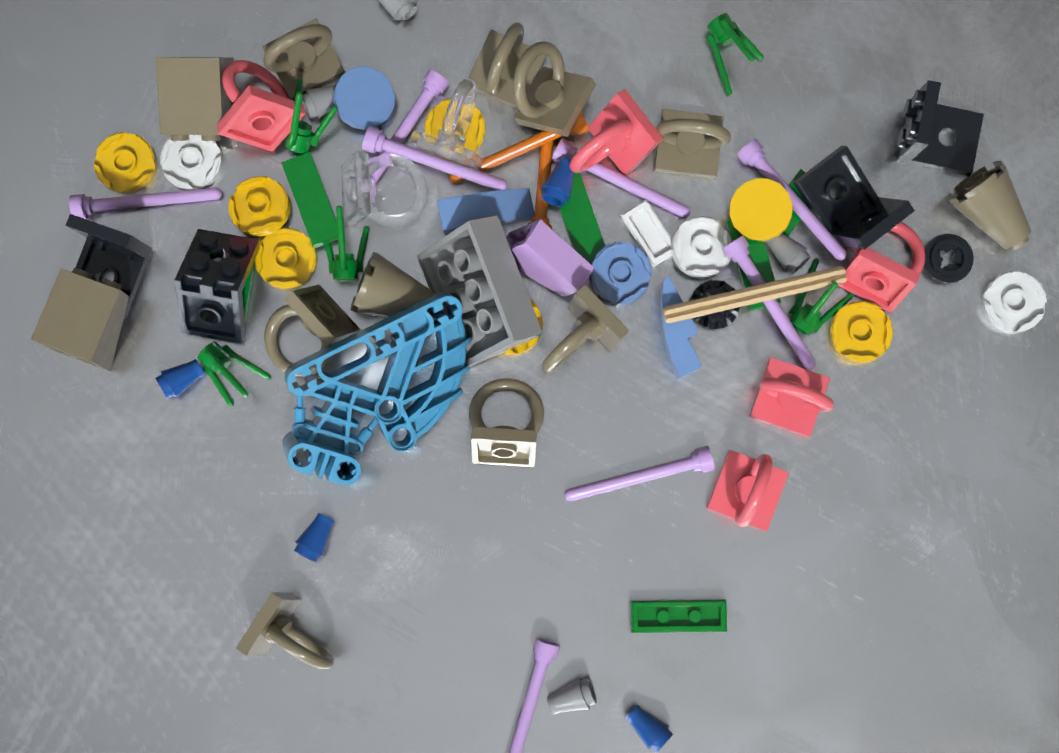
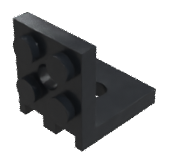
(921, 132)
(857, 214)
(113, 251)
(214, 285)

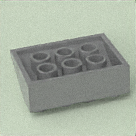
(483, 275)

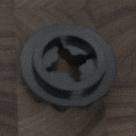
(962, 258)
(715, 320)

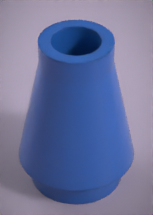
(558, 185)
(179, 378)
(314, 539)
(650, 729)

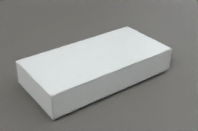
(648, 232)

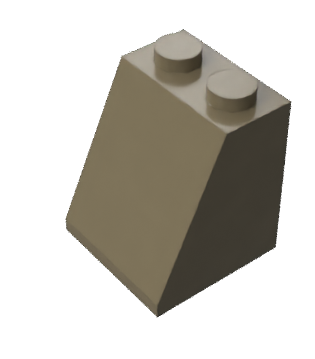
(191, 96)
(82, 318)

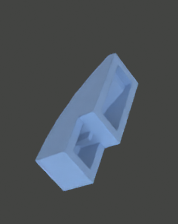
(510, 206)
(676, 335)

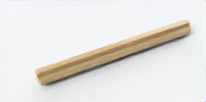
(754, 294)

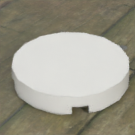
(196, 170)
(699, 246)
(1014, 301)

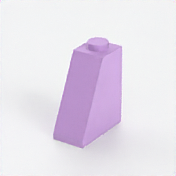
(548, 258)

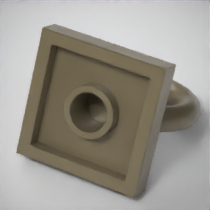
(303, 55)
(497, 65)
(554, 95)
(690, 143)
(318, 315)
(593, 322)
(503, 443)
(275, 628)

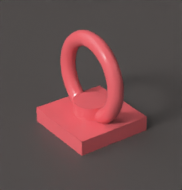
(256, 114)
(621, 134)
(882, 279)
(791, 397)
(748, 489)

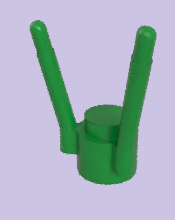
(725, 32)
(301, 132)
(343, 265)
(807, 318)
(216, 361)

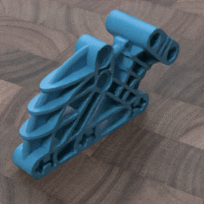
(328, 437)

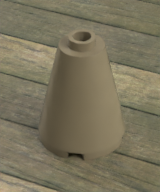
(993, 206)
(387, 289)

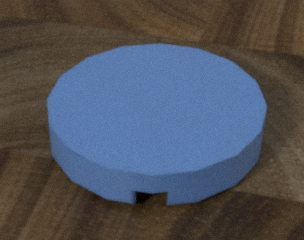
(363, 97)
(620, 272)

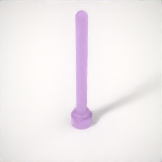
(432, 86)
(377, 141)
(566, 150)
(754, 156)
(85, 206)
(739, 253)
(698, 461)
(544, 654)

